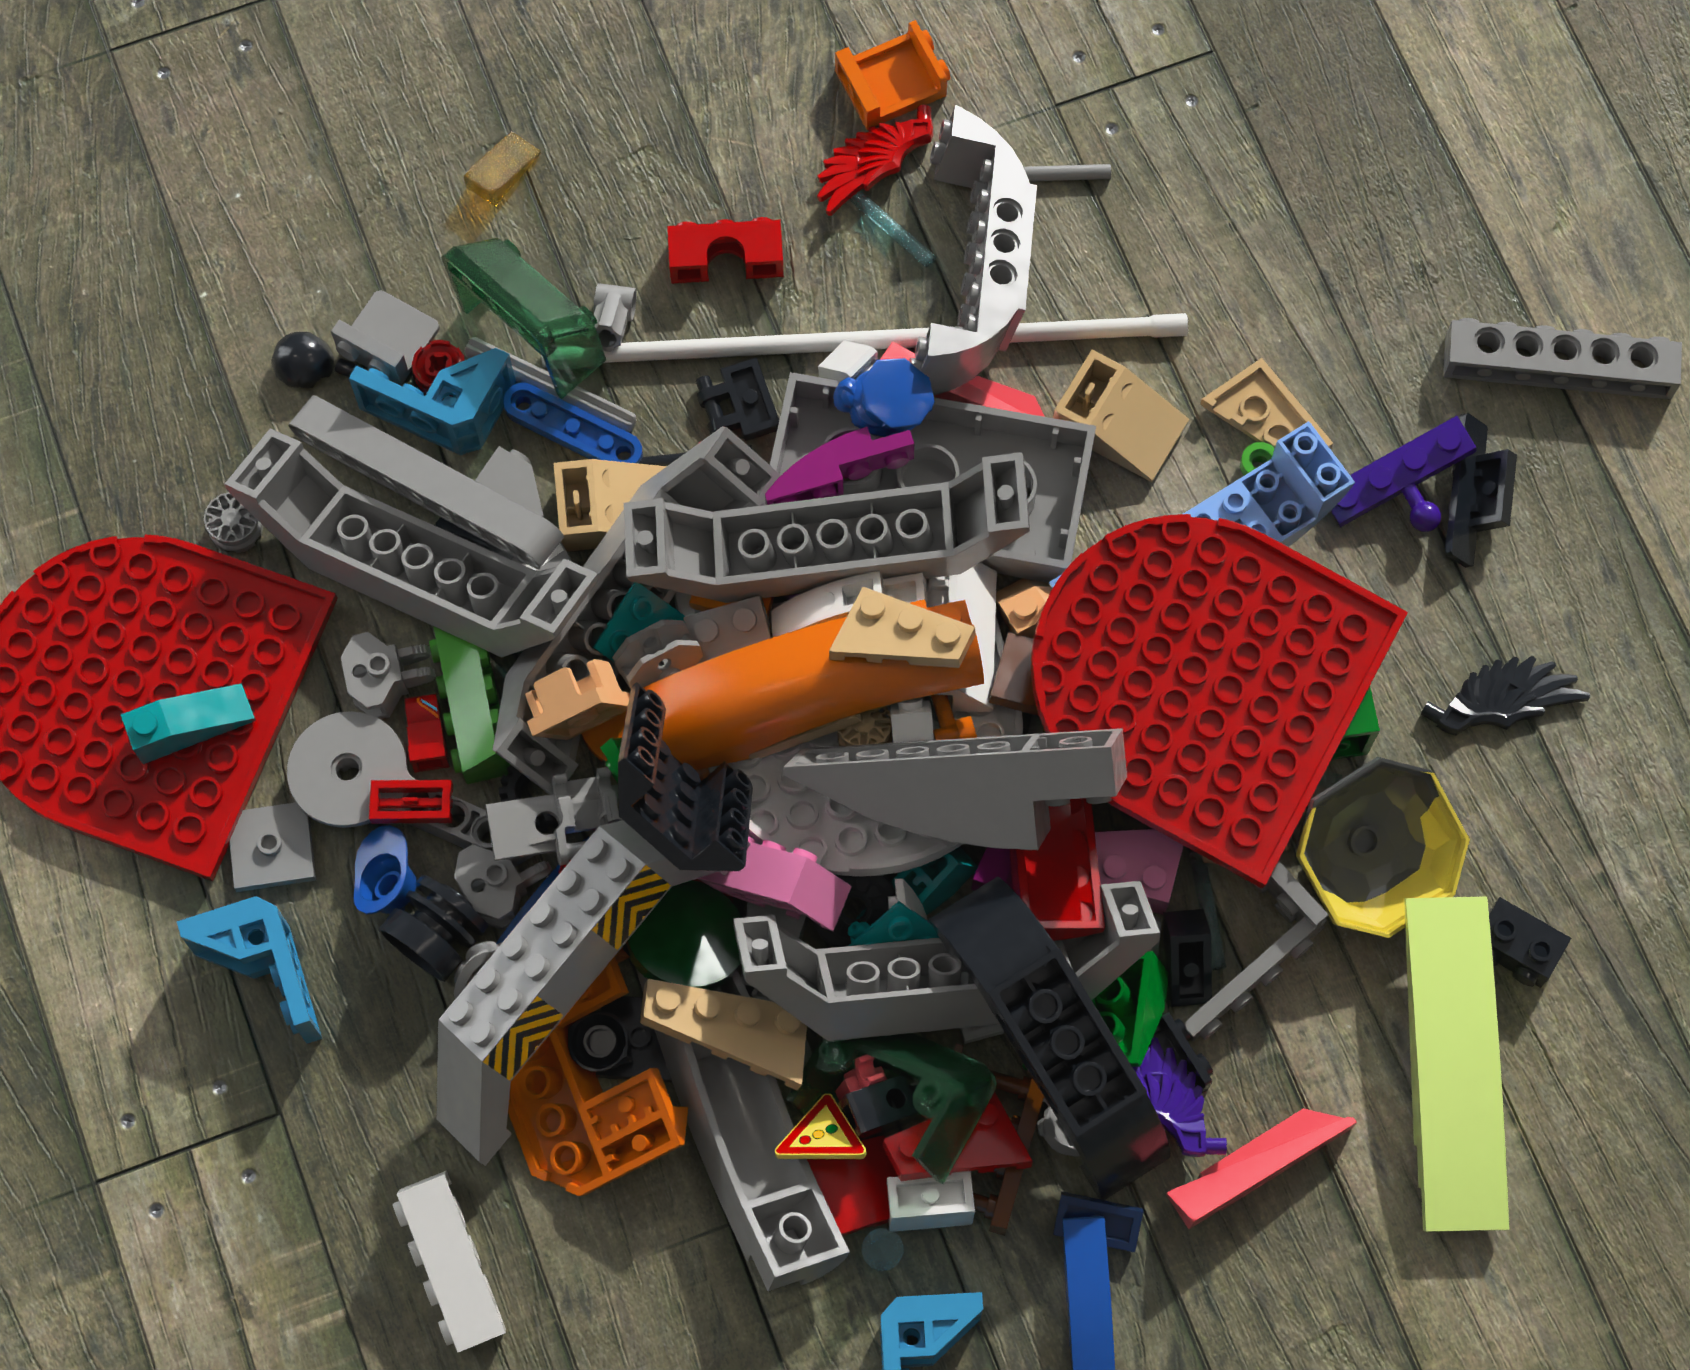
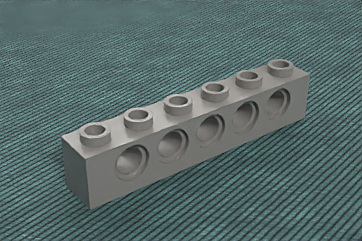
(1544, 369)

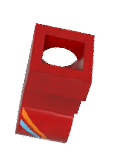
(426, 733)

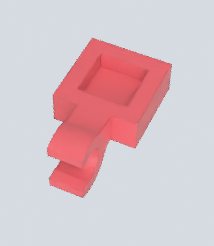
(861, 1076)

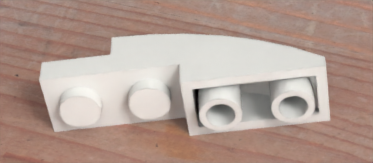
(837, 598)

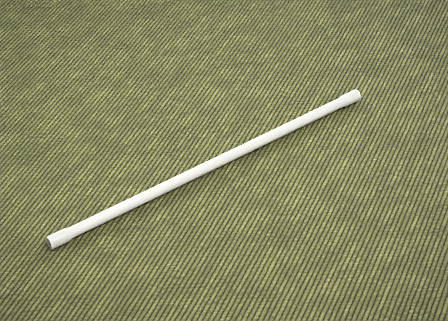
(1155, 326)

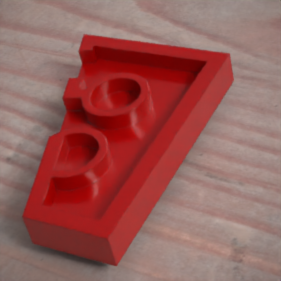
(990, 1146)

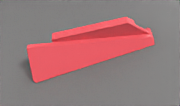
(979, 390)
(1256, 1164)

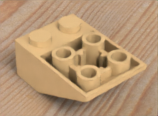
(1130, 418)
(593, 496)

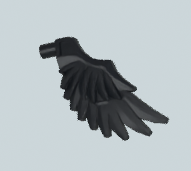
(1505, 696)

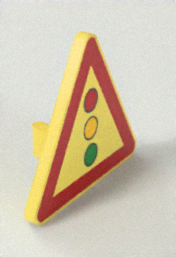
(822, 1135)

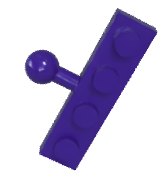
(1402, 471)

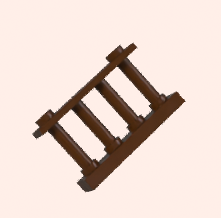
(1000, 1207)

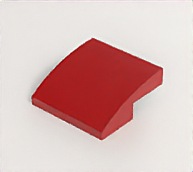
(856, 1187)

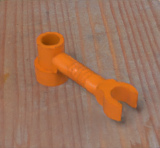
(949, 726)

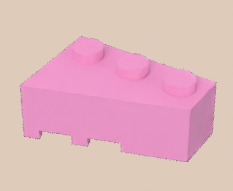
(1140, 857)
(785, 882)

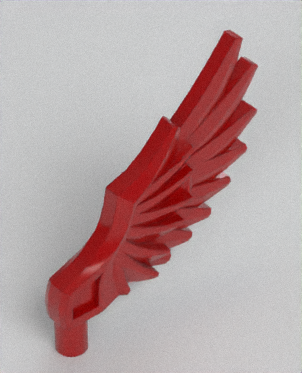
(872, 157)

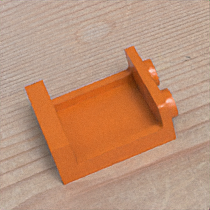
(893, 76)

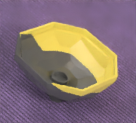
(1379, 841)

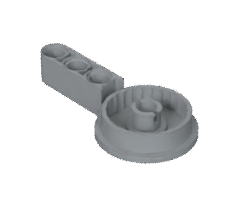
(374, 748)

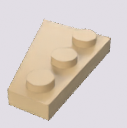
(897, 630)

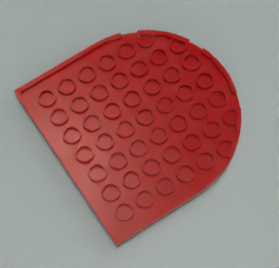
(135, 627)
(1222, 670)

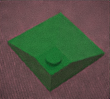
(1135, 1006)

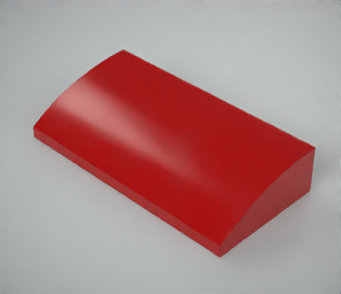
(1063, 875)

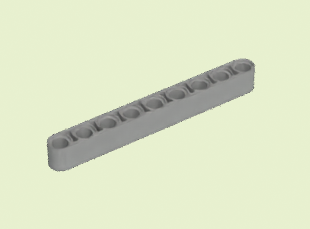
(427, 482)

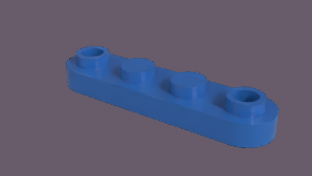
(569, 425)

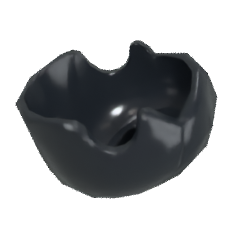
(302, 360)

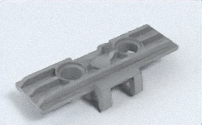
(574, 803)

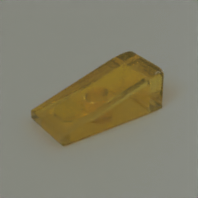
(501, 168)

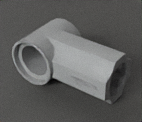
(613, 309)

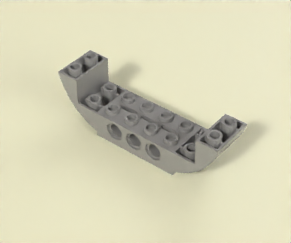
(997, 257)

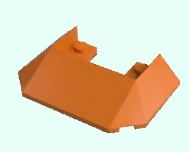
(574, 1128)

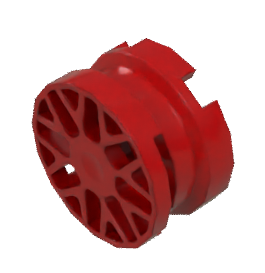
(432, 359)

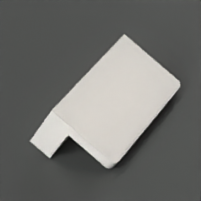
(929, 1203)

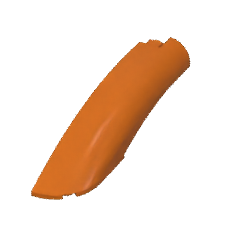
(784, 689)

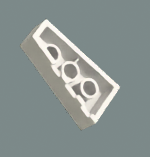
(449, 1261)

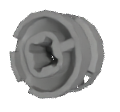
(231, 524)

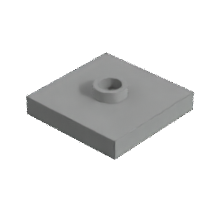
(272, 848)

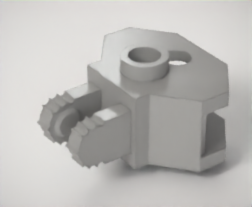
(656, 653)
(377, 673)
(499, 881)

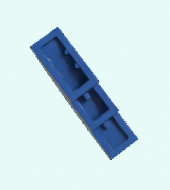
(1088, 1293)

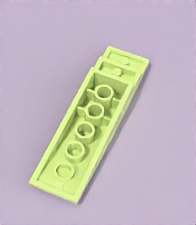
(1455, 1065)

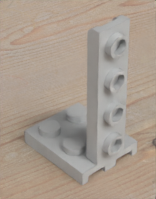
(1292, 904)

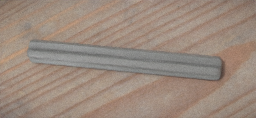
(579, 397)

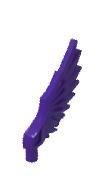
(1177, 1101)

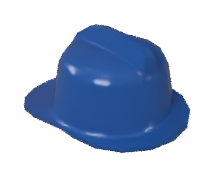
(383, 872)

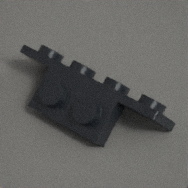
(1479, 494)

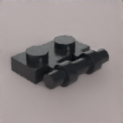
(749, 398)

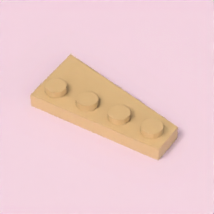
(729, 1025)

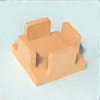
(571, 707)

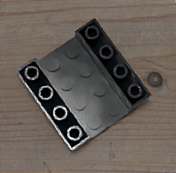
(667, 804)

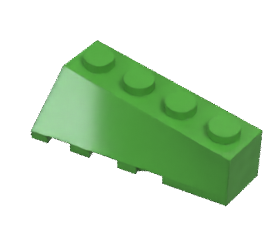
(472, 704)

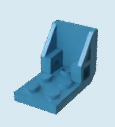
(456, 422)
(255, 942)
(933, 1320)

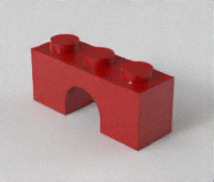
(754, 241)

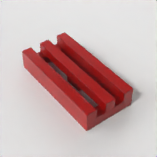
(410, 786)

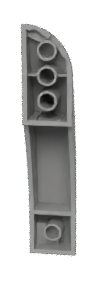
(736, 1127)

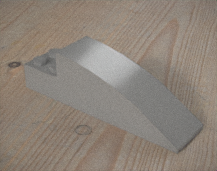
(969, 788)

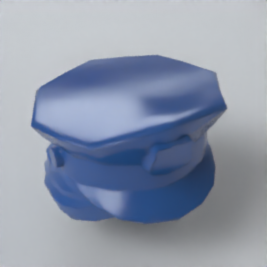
(887, 397)

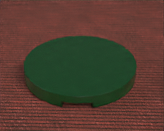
(688, 938)

